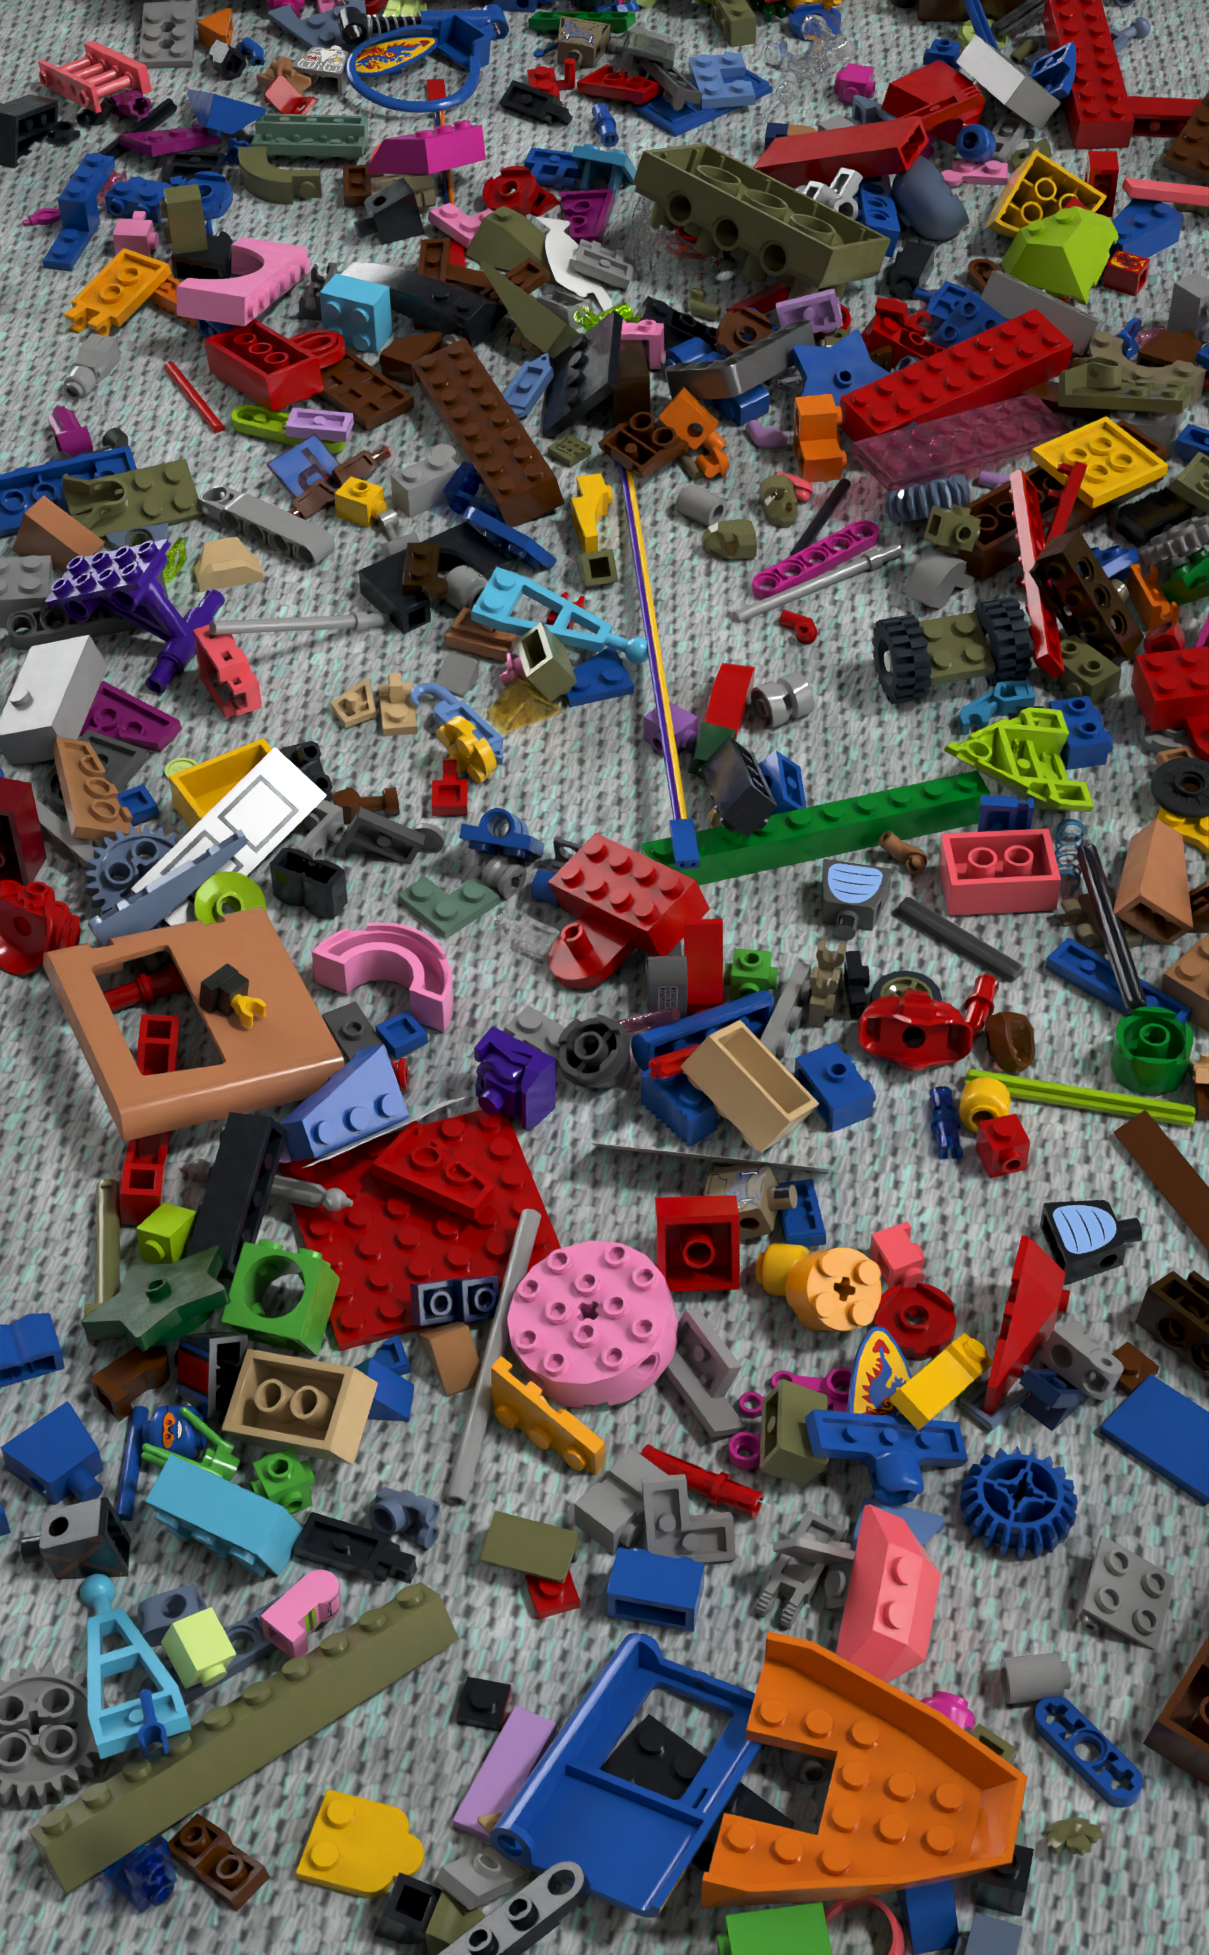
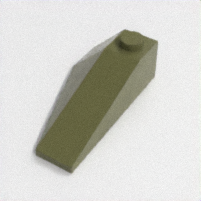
(507, 240)

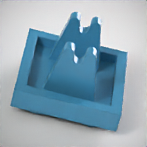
(611, 165)

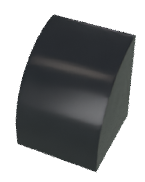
(408, 1910)

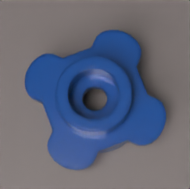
(232, 153)

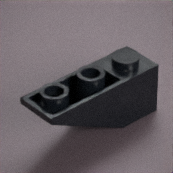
(677, 325)

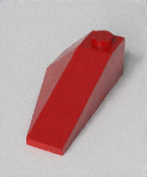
(1028, 1317)

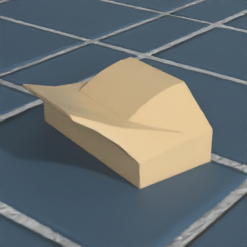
(226, 565)

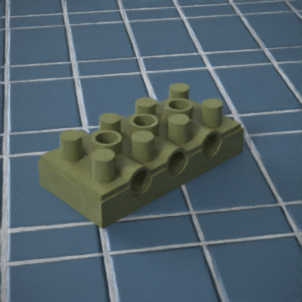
(757, 220)

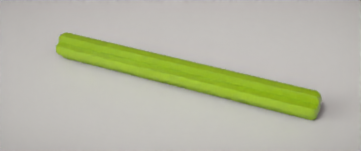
(1090, 1098)

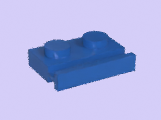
(1004, 813)

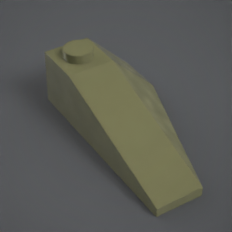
(534, 320)

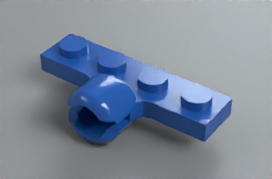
(888, 1448)

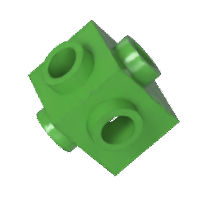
(750, 973)
(284, 1480)

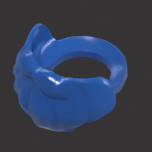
(1130, 346)

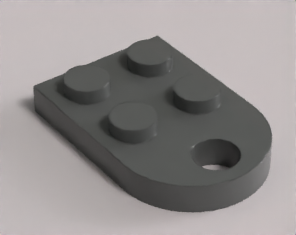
(117, 757)

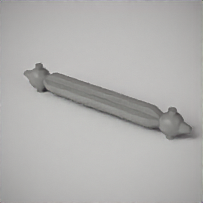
(285, 1189)

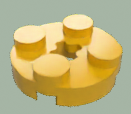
(471, 755)

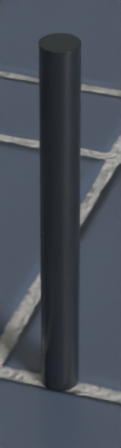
(822, 516)

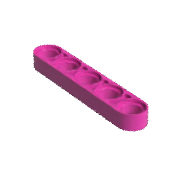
(821, 550)

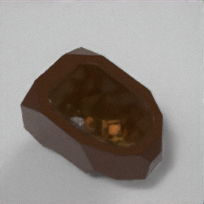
(1010, 1041)

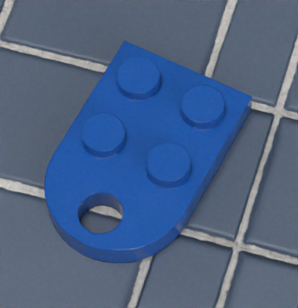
(509, 539)

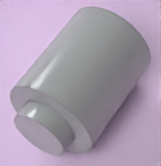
(701, 505)
(1034, 1677)

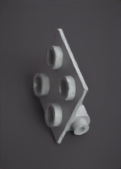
(1126, 1594)

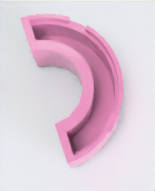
(394, 955)

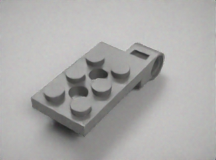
(173, 16)

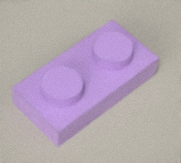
(325, 424)

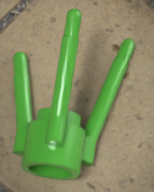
(216, 1461)

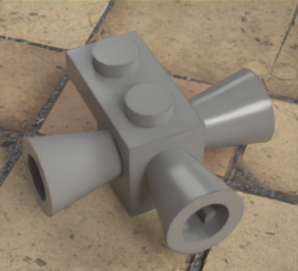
(839, 193)

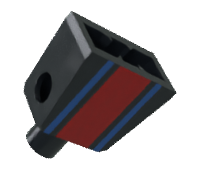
(210, 1369)

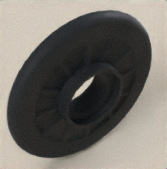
(1168, 792)

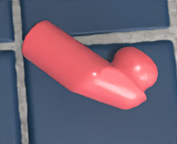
(801, 487)

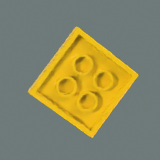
(1113, 458)

